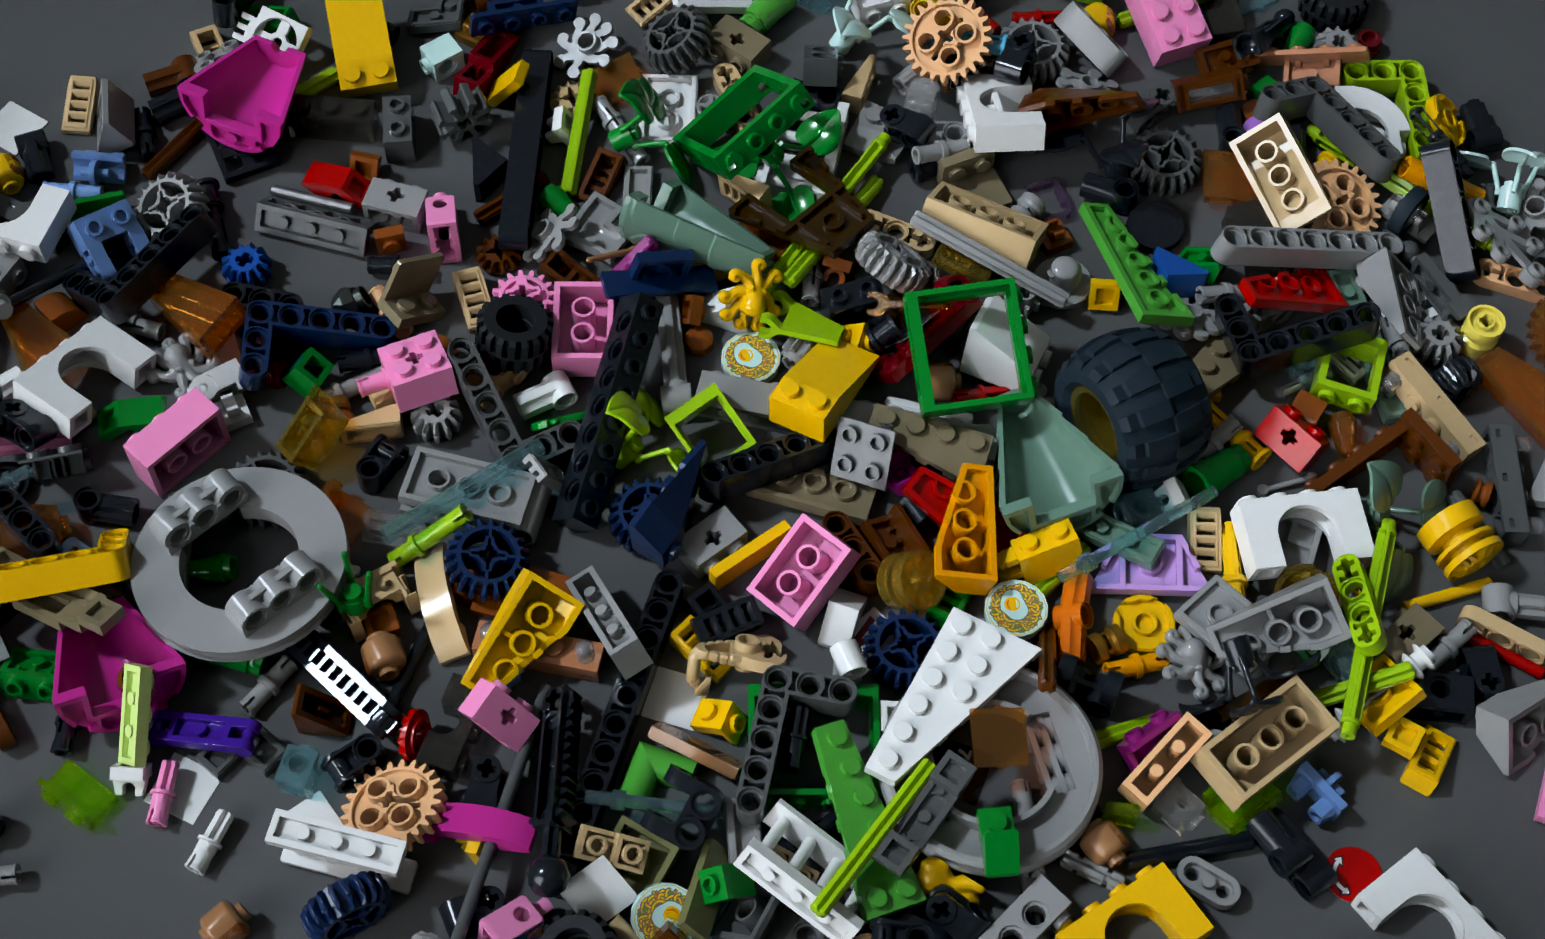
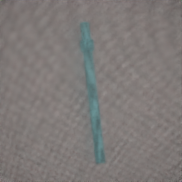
(1089, 561)
(620, 800)

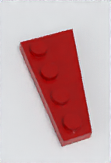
(1297, 292)
(932, 495)

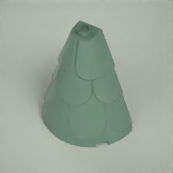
(688, 222)
(1050, 469)

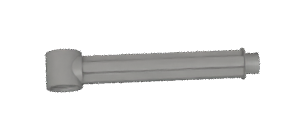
(676, 387)
(1508, 604)

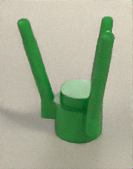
(354, 597)

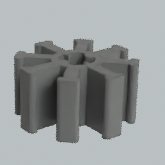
(460, 112)

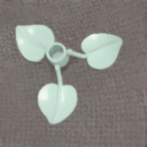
(852, 30)
(1511, 193)

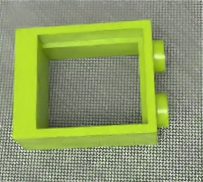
(1346, 396)
(699, 404)

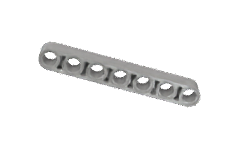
(1299, 247)

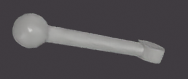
(1263, 489)

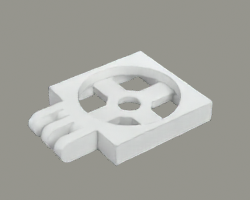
(257, 25)

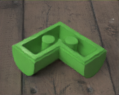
(650, 766)

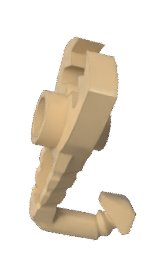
(743, 653)

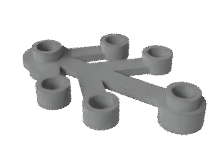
(1506, 241)

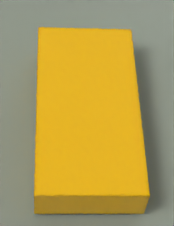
(508, 83)

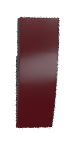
(487, 61)

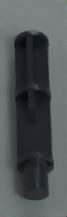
(1438, 136)

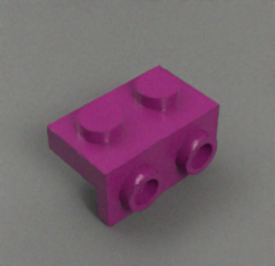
(1142, 740)

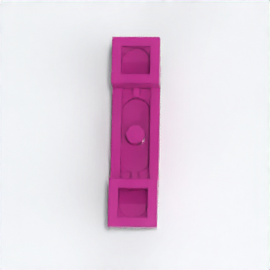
(485, 824)

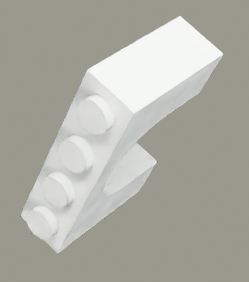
(994, 129)
(40, 227)
(96, 346)
(1334, 511)
(1418, 882)

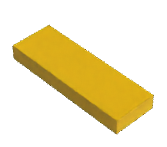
(748, 556)

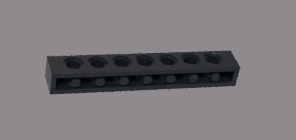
(600, 434)

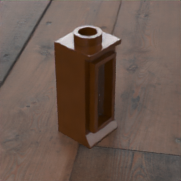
(1209, 89)

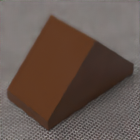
(319, 713)

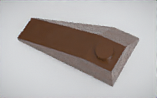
(1075, 107)

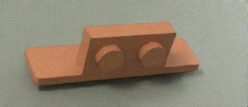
(1318, 62)

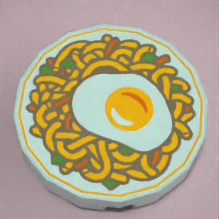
(751, 357)
(1016, 608)
(655, 907)

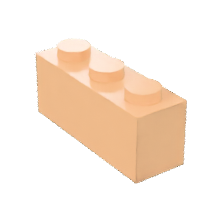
(1164, 761)

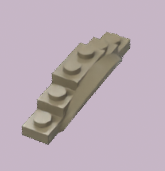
(73, 609)

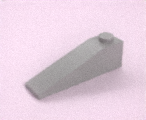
(1393, 291)
(1287, 621)

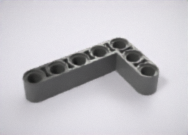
(1335, 118)
(500, 418)
(772, 728)

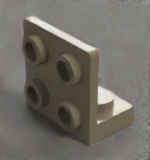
(974, 174)
(407, 293)

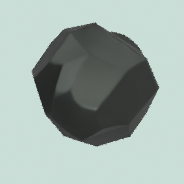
(352, 299)

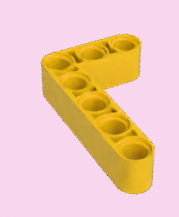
(69, 570)

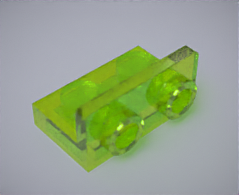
(78, 794)
(1236, 821)

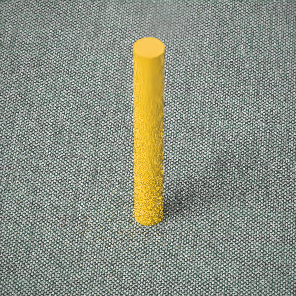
(1447, 594)

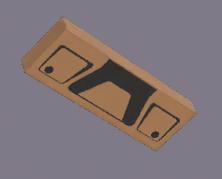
(696, 749)

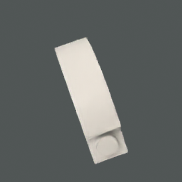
(1380, 113)

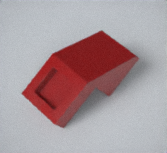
(332, 179)

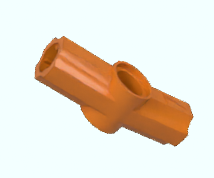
(1074, 617)

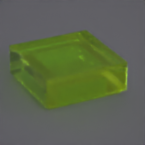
(1121, 813)

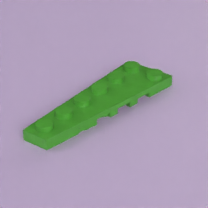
(1132, 270)
(857, 808)

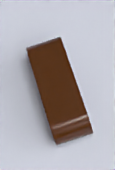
(868, 562)

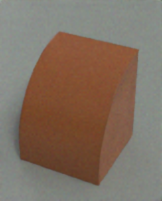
(60, 310)
(1310, 406)

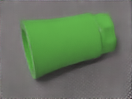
(765, 13)

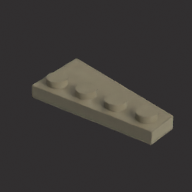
(1216, 365)
(934, 441)
(820, 494)

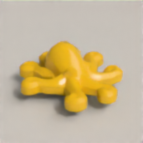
(750, 297)

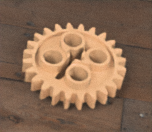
(968, 52)
(1353, 195)
(397, 802)

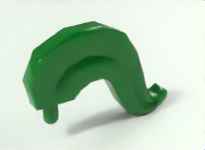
(551, 422)

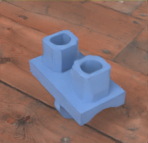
(99, 167)
(1321, 789)

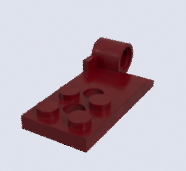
(898, 363)

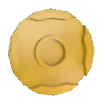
(1443, 113)
(1144, 622)

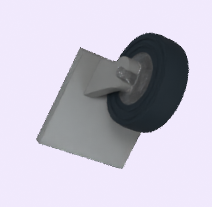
(1408, 214)

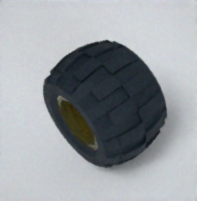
(1137, 403)

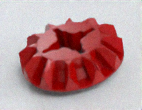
(413, 732)

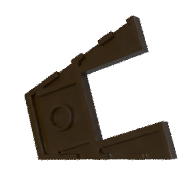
(826, 225)

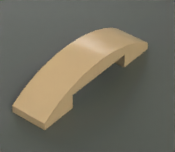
(439, 606)

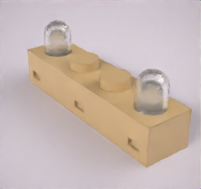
(1421, 392)

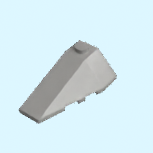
(1512, 725)

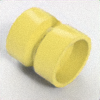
(1481, 330)

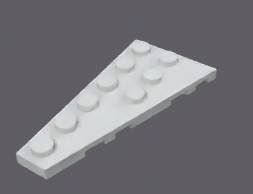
(958, 674)

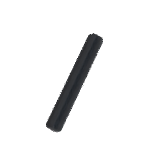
(1200, 847)

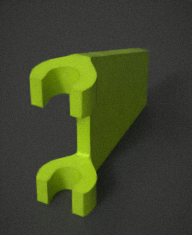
(800, 323)

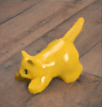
(936, 872)

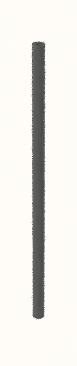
(505, 802)

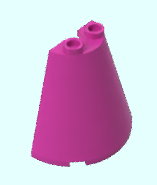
(245, 94)
(89, 664)

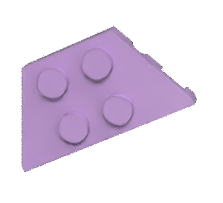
(1173, 575)

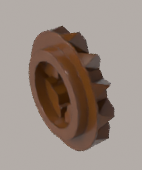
(491, 263)

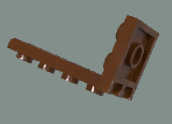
(1418, 445)

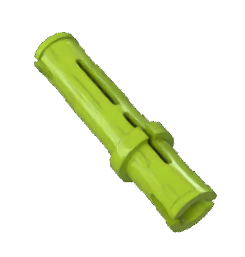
(420, 543)

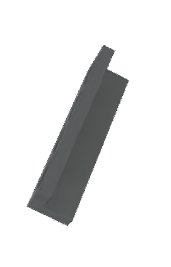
(314, 225)

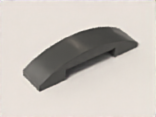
(925, 814)

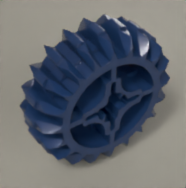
(623, 509)
(512, 559)
(884, 661)
(347, 906)

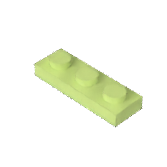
(135, 714)

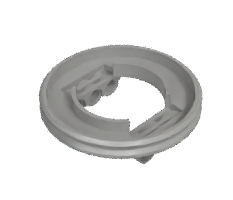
(280, 603)
(1067, 766)

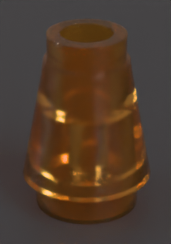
(1343, 432)

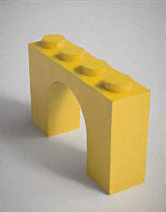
(1154, 896)

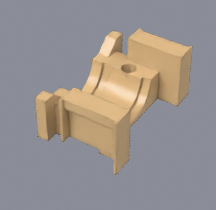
(386, 584)

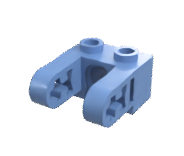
(102, 226)

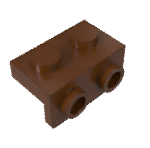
(1222, 56)
(892, 533)

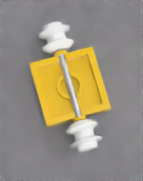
(1390, 704)

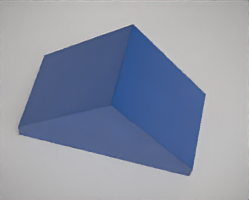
(1181, 274)

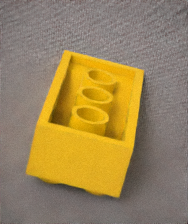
(361, 47)
(820, 388)

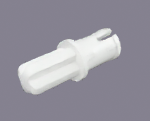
(209, 842)

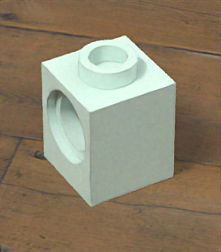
(441, 57)

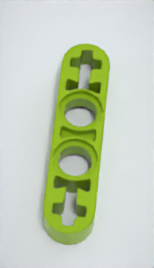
(1363, 602)

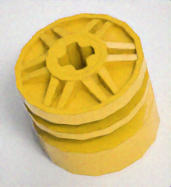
(1460, 540)

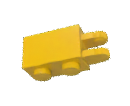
(1039, 553)

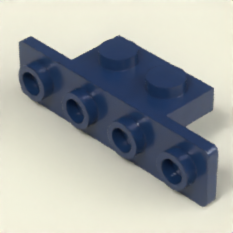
(521, 14)
(660, 275)

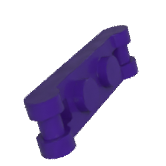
(203, 732)

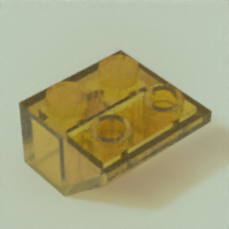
(313, 430)

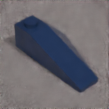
(663, 518)

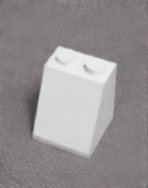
(989, 347)

